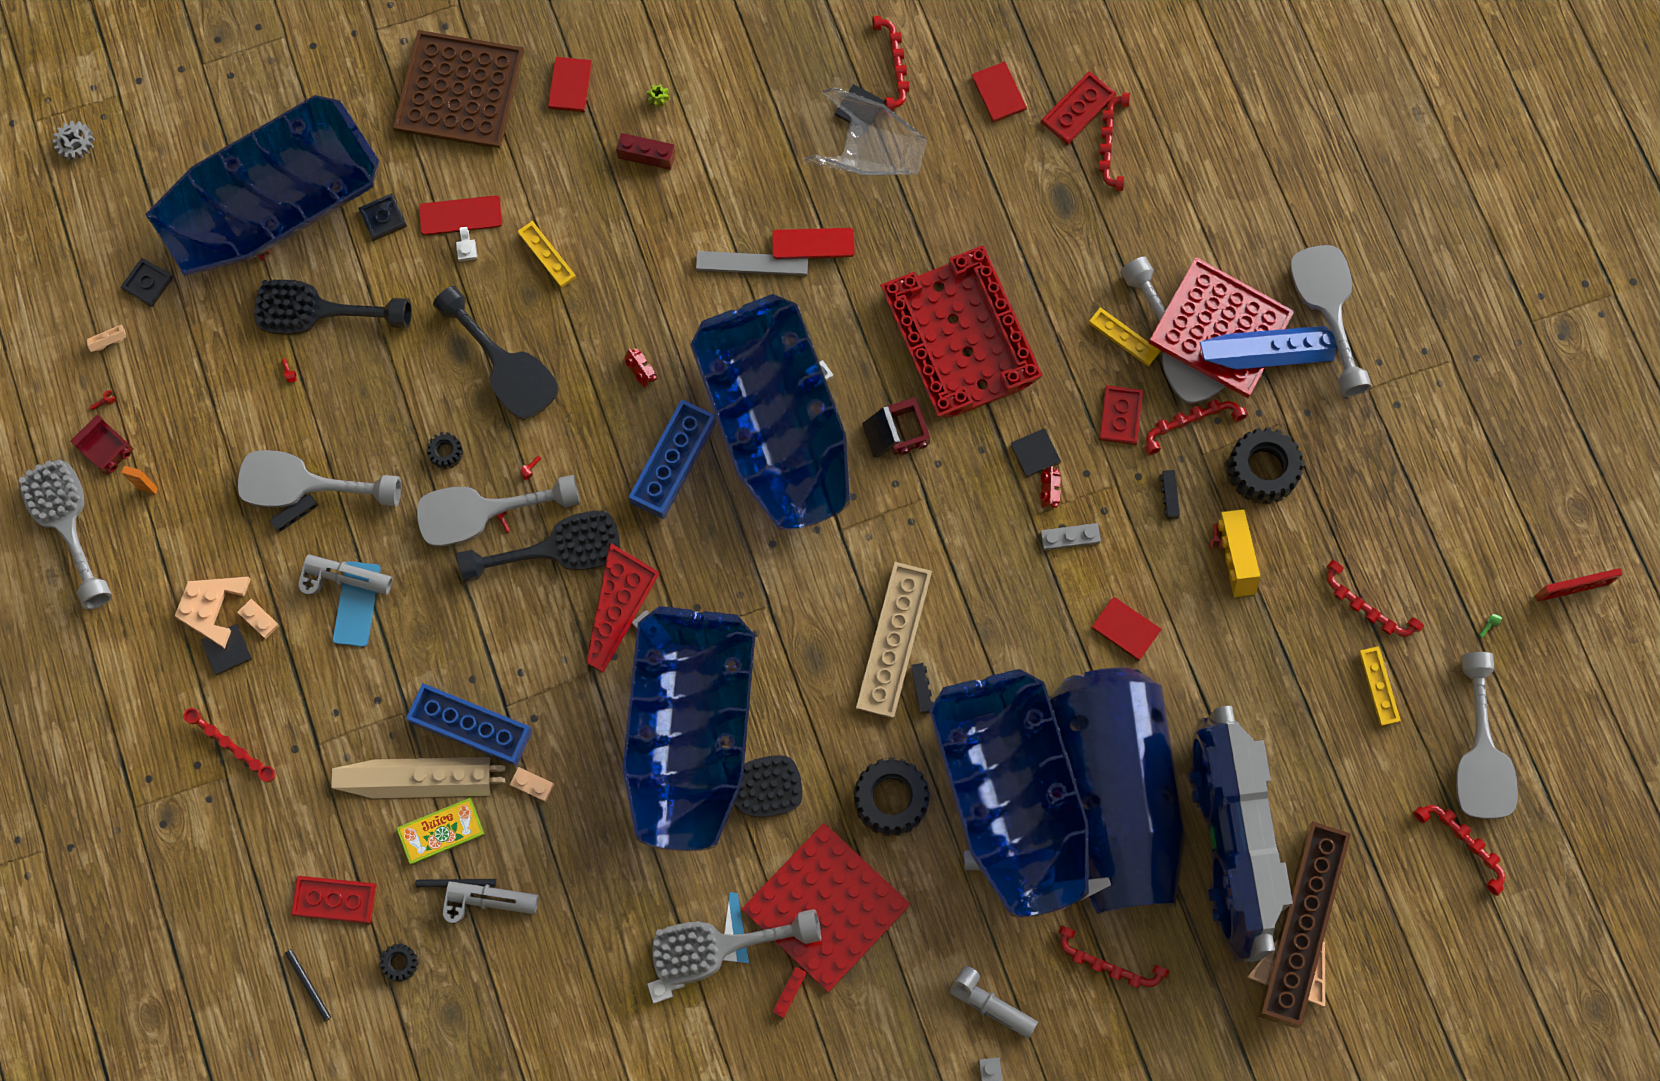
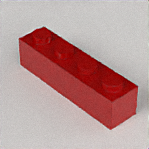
(789, 992)

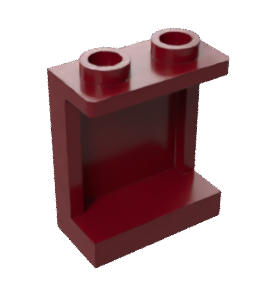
(102, 445)

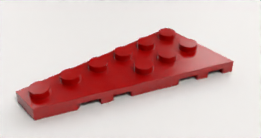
(621, 595)

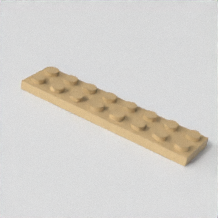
(894, 640)

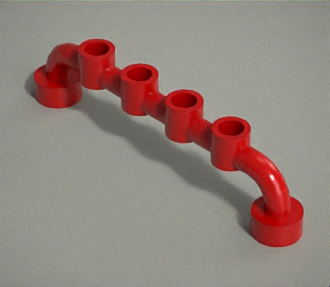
(897, 56)
(1107, 132)
(1197, 414)
(1372, 614)
(265, 773)
(1476, 846)
(1099, 964)

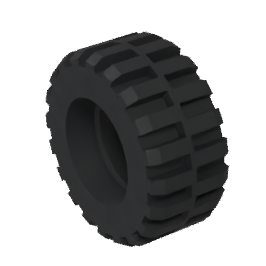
(1272, 443)
(898, 771)

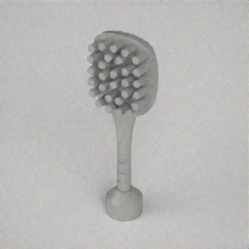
(1324, 285)
(1185, 381)
(282, 479)
(54, 501)
(461, 513)
(1484, 775)
(697, 949)

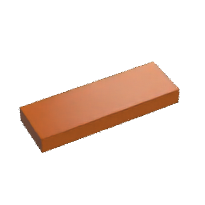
(139, 480)

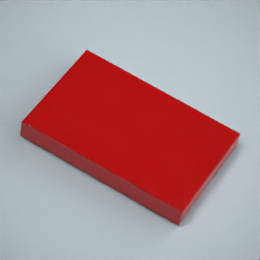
(570, 84)
(999, 92)
(1121, 415)
(1126, 628)

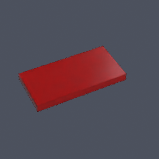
(1078, 108)
(1578, 584)
(333, 899)

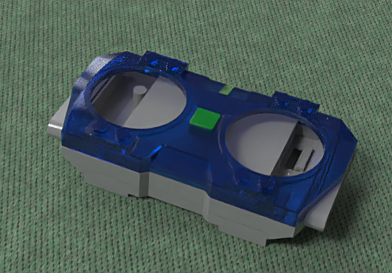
(1247, 874)

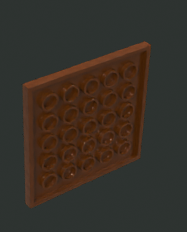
(458, 89)

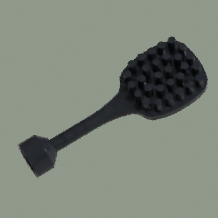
(295, 307)
(517, 378)
(575, 542)
(769, 787)

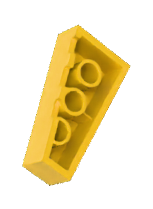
(1239, 553)

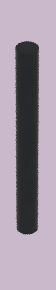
(444, 882)
(308, 985)

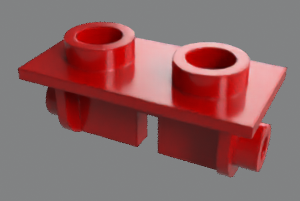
(635, 360)
(1050, 478)

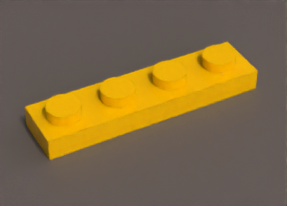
(546, 254)
(1124, 337)
(1379, 686)

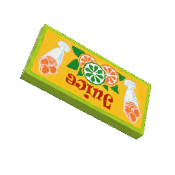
(440, 831)

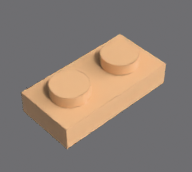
(105, 338)
(258, 618)
(532, 784)

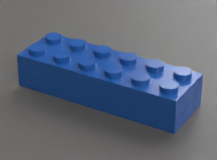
(672, 459)
(469, 724)

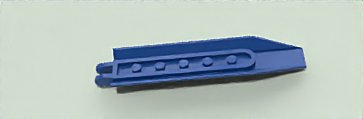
(1270, 348)

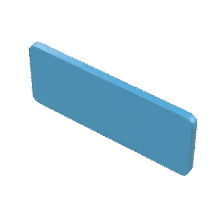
(355, 610)

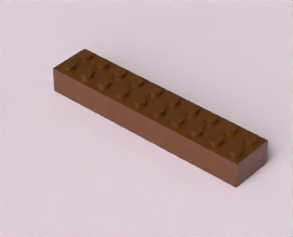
(1304, 925)

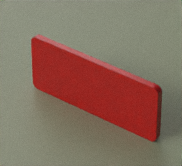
(453, 214)
(813, 243)

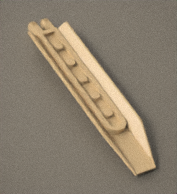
(418, 777)

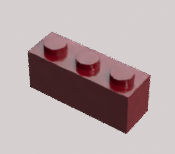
(646, 151)

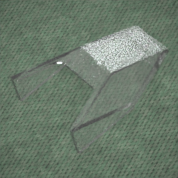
(876, 139)

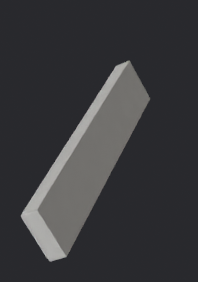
(750, 263)

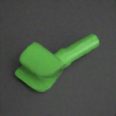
(1492, 620)

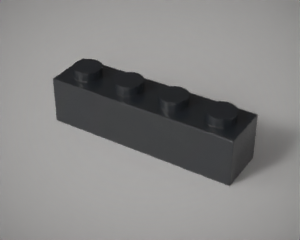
(1170, 494)
(294, 513)
(921, 686)

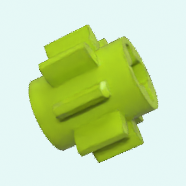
(658, 95)

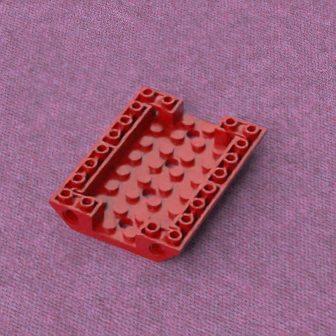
(984, 326)

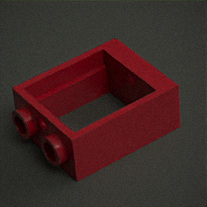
(920, 442)

